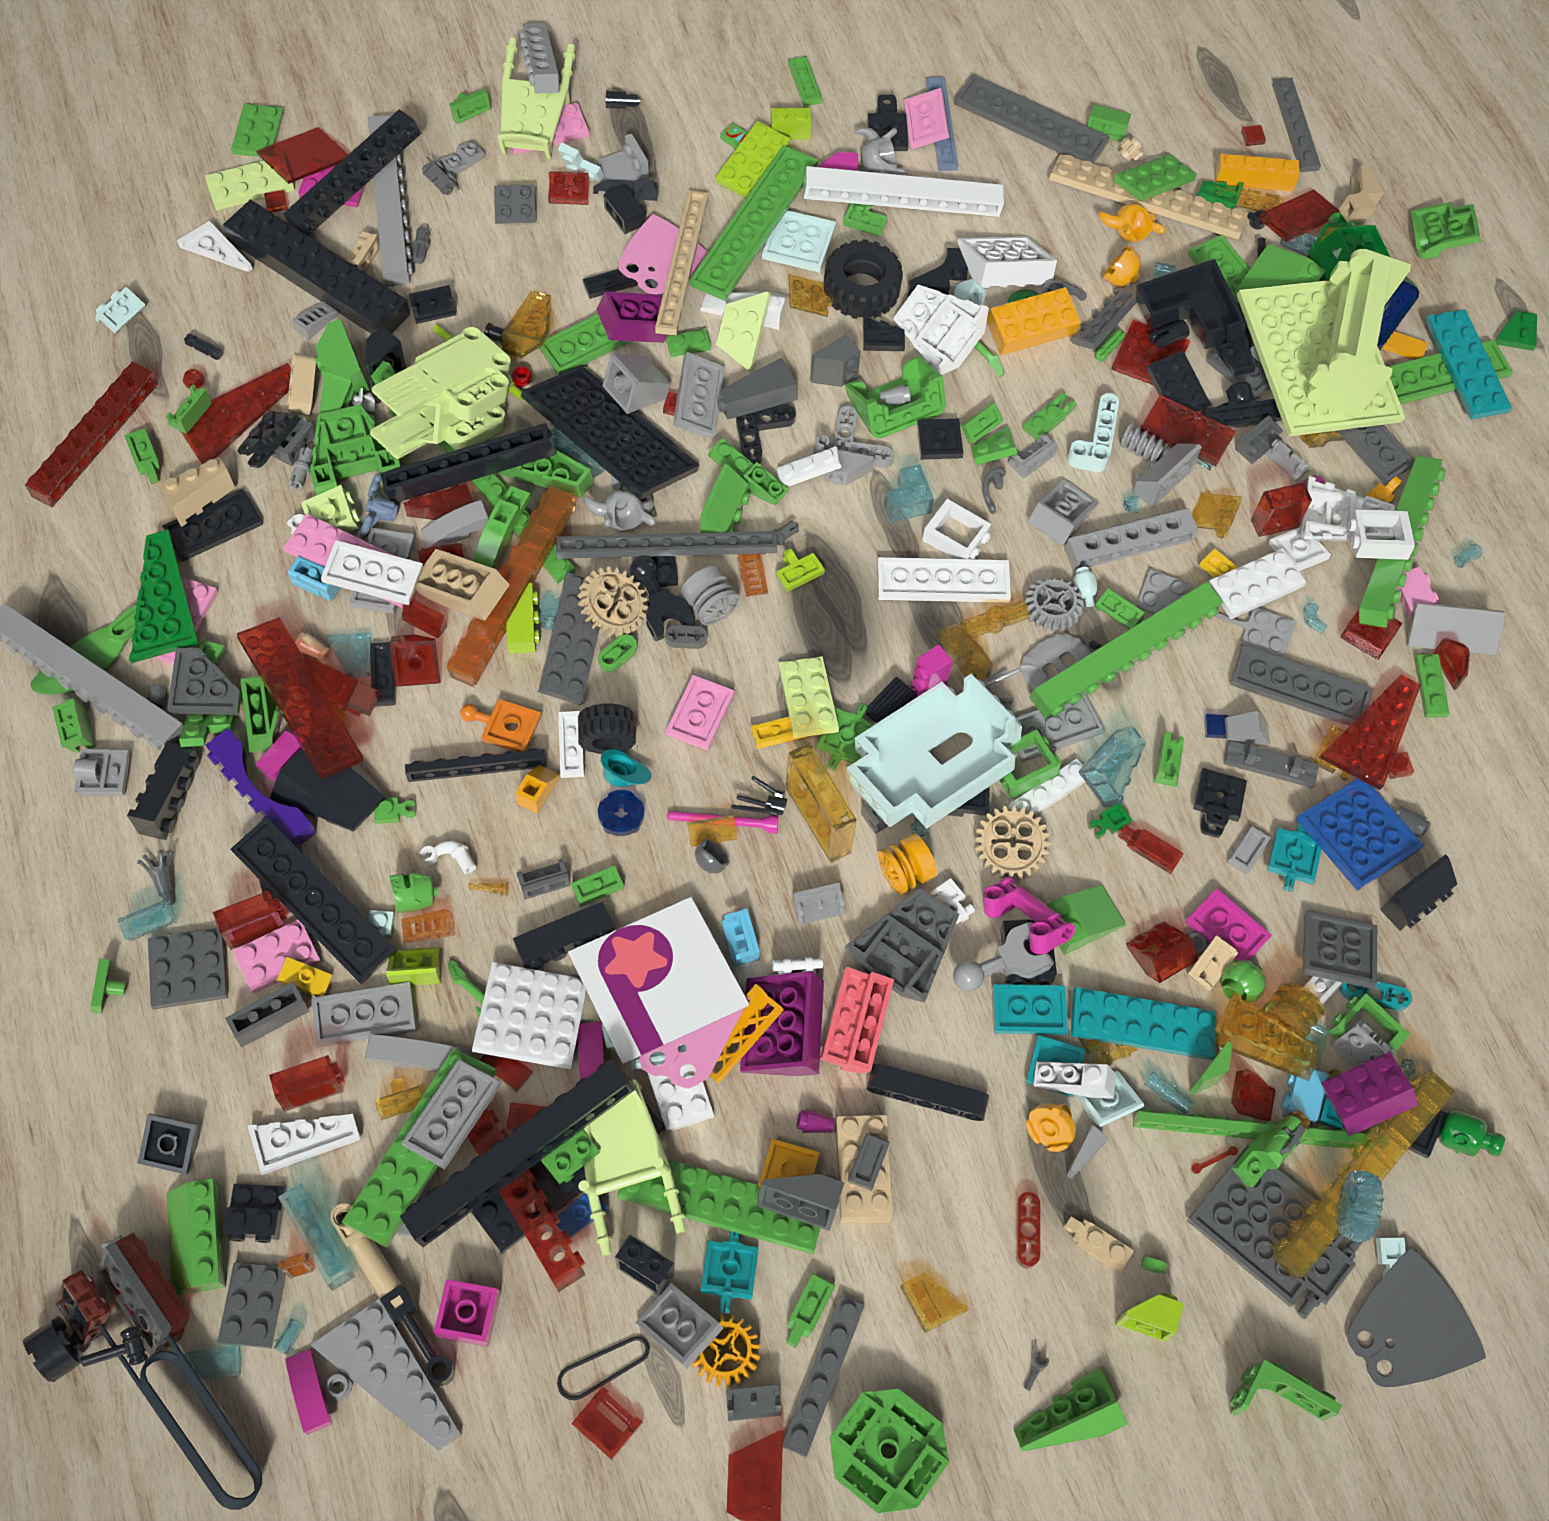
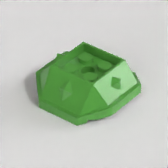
(918, 1445)

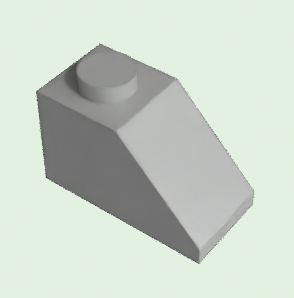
(853, 467)

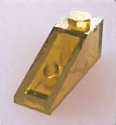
(965, 652)

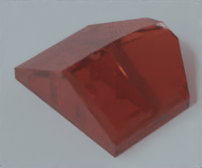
(1453, 660)
(1252, 1095)

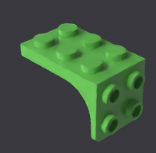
(1294, 1389)

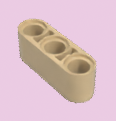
(301, 384)

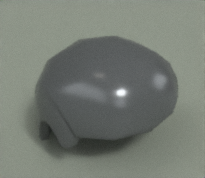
(711, 857)

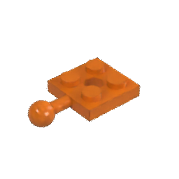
(503, 714)

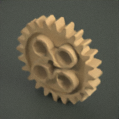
(630, 610)
(1012, 821)

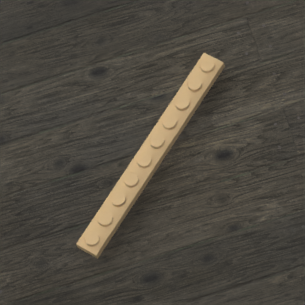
(682, 263)

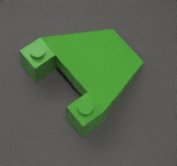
(346, 448)

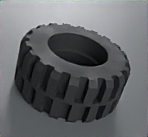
(866, 259)

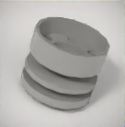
(710, 595)

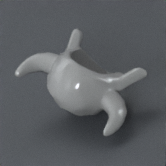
(879, 153)
(622, 510)

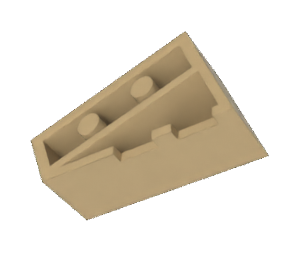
(196, 488)

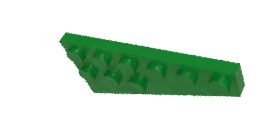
(162, 606)

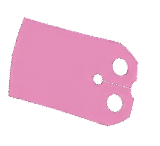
(702, 1052)

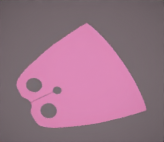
(654, 247)

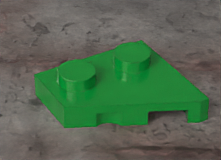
(1221, 193)
(1520, 332)

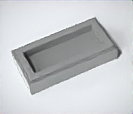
(1249, 850)

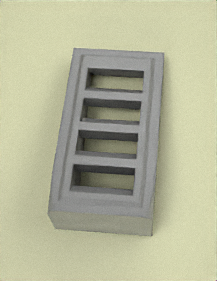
(314, 327)
(1090, 1146)

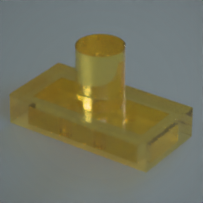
(400, 1101)

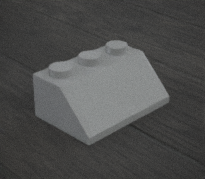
(1166, 473)

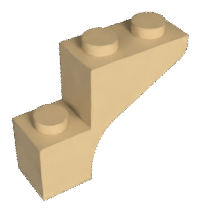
(1365, 195)

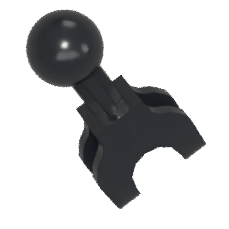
(660, 602)

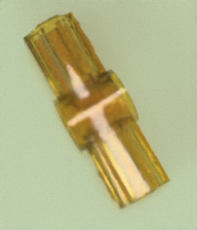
(1006, 615)

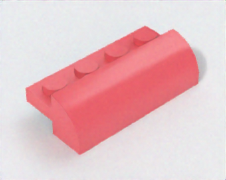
(857, 1020)

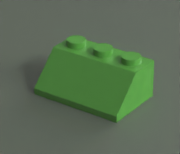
(725, 503)

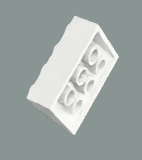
(1007, 261)

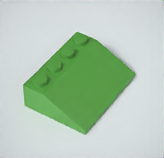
(1279, 268)

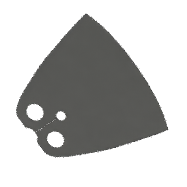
(1422, 1319)

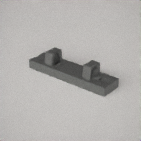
(1271, 764)

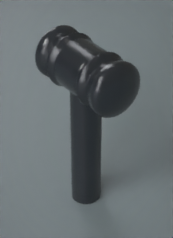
(131, 1346)

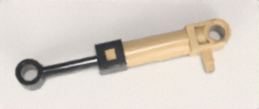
(390, 1291)

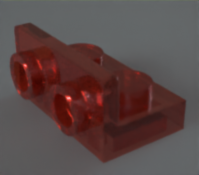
(568, 188)

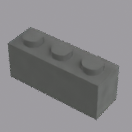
(267, 1014)

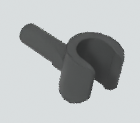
(1036, 1368)

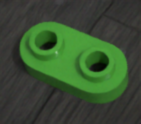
(616, 653)

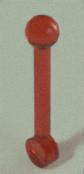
(1196, 1168)

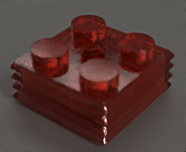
(1368, 641)

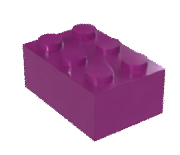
(630, 316)
(1369, 1093)

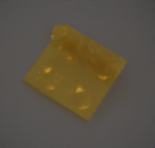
(808, 295)
(1216, 512)

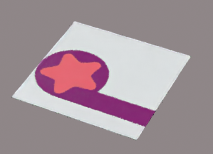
(657, 979)

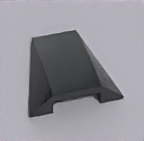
(340, 798)

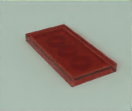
(1298, 215)
(1185, 426)

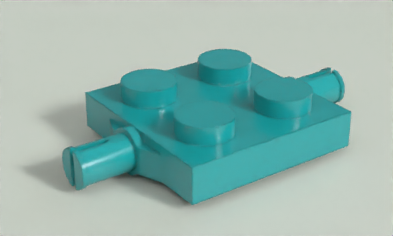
(1294, 857)
(729, 1270)

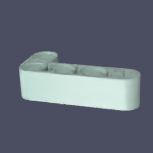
(1095, 454)

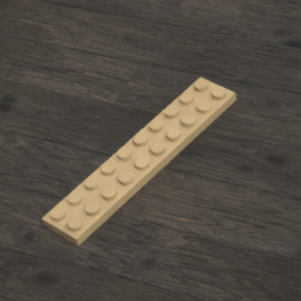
(1171, 204)

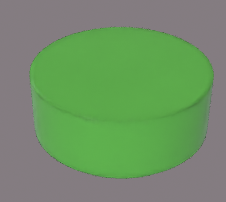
(1154, 1265)

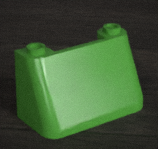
(885, 419)

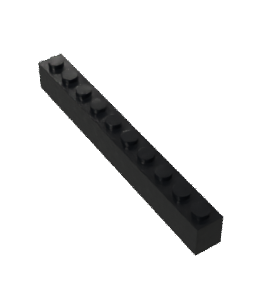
(516, 1153)

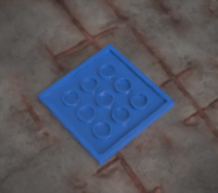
(1359, 833)

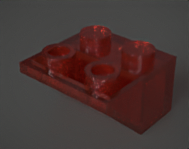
(1163, 951)

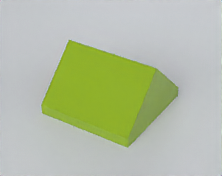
(414, 966)

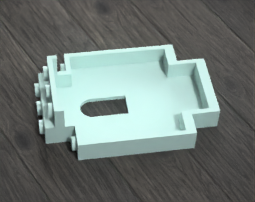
(902, 775)

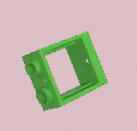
(1016, 787)
(1397, 1032)

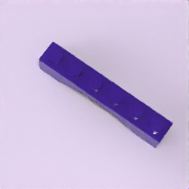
(232, 758)

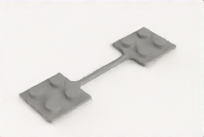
(1262, 630)

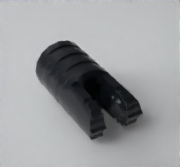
(621, 99)
(1170, 334)

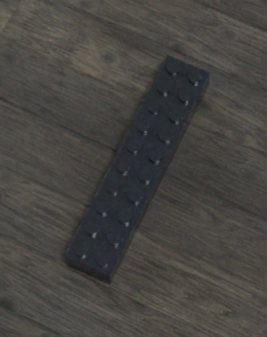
(315, 269)

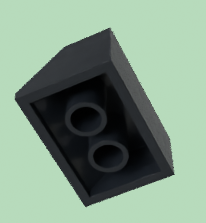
(382, 347)
(1421, 894)

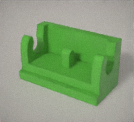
(1109, 121)
(190, 410)
(1120, 609)
(73, 725)
(1169, 760)

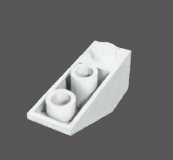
(1076, 1079)

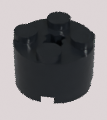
(54, 1349)

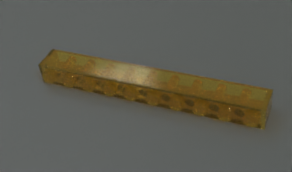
(1378, 1156)

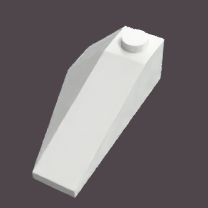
(775, 312)

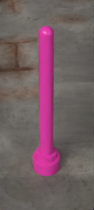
(768, 823)

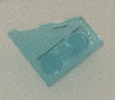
(353, 652)

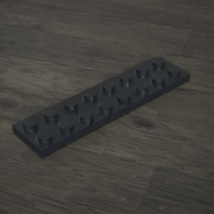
(313, 900)
(498, 1219)

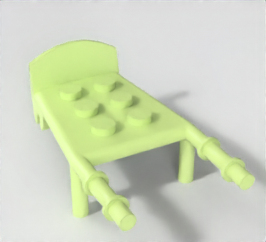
(528, 117)
(626, 1157)

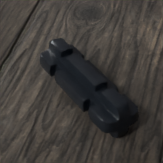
(203, 346)

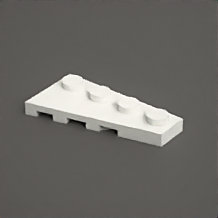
(292, 1142)

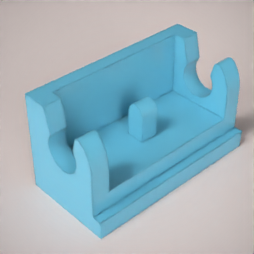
(740, 937)

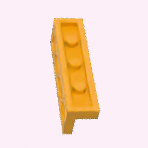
(757, 1002)

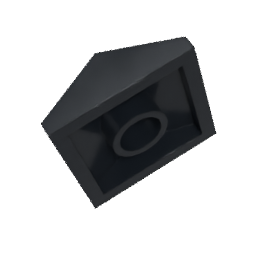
(168, 1143)

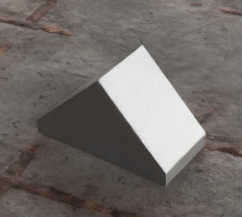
(1248, 728)

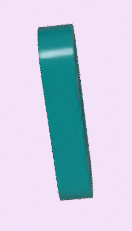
(1391, 1003)

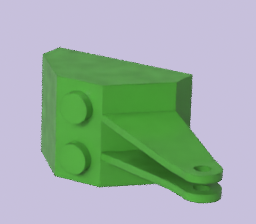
(339, 368)

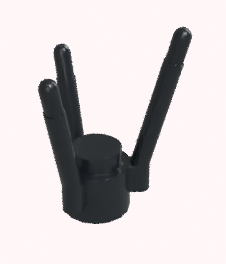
(774, 804)

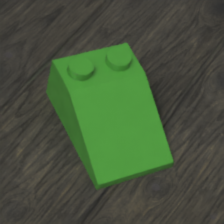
(1090, 913)

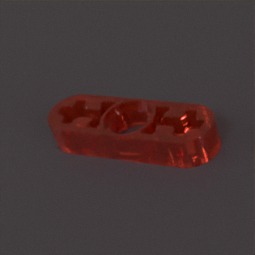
(1021, 1210)

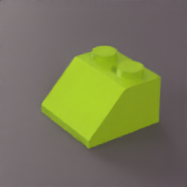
(791, 121)
(1155, 1317)

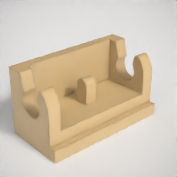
(364, 251)
(1212, 962)

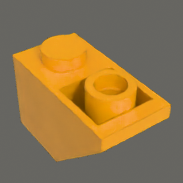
(536, 788)

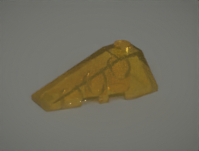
(528, 326)

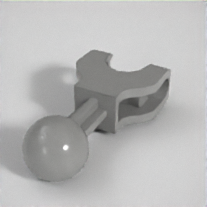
(1009, 957)

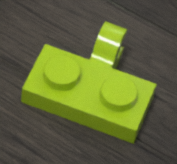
(798, 571)

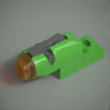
(1272, 1148)

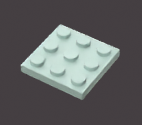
(800, 241)

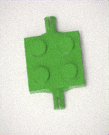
(842, 743)

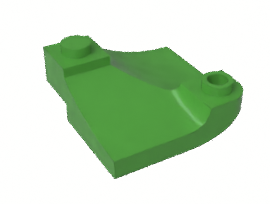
(1443, 228)

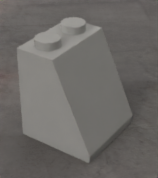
(634, 382)

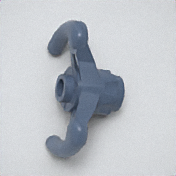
(377, 507)

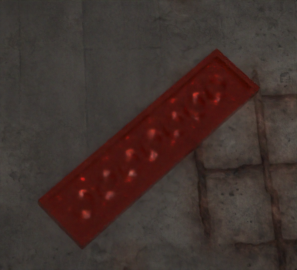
(300, 698)

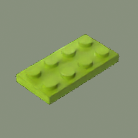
(751, 159)

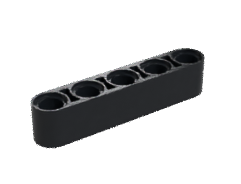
(928, 1092)

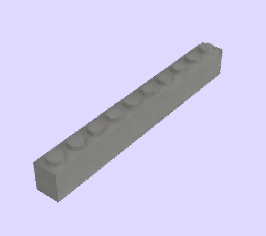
(391, 218)
(87, 680)

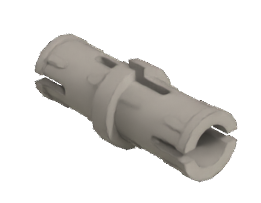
(301, 468)

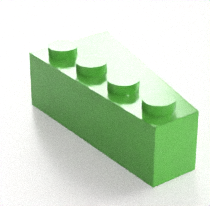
(554, 471)

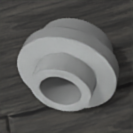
(332, 1381)

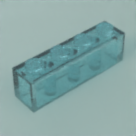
(316, 1237)

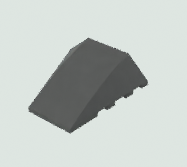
(907, 944)

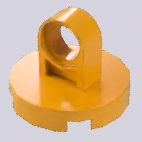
(1051, 1126)

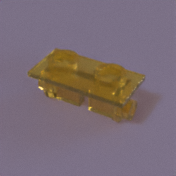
(1253, 200)

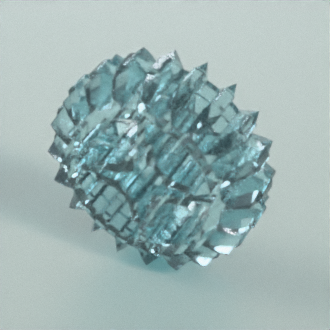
(1360, 1206)

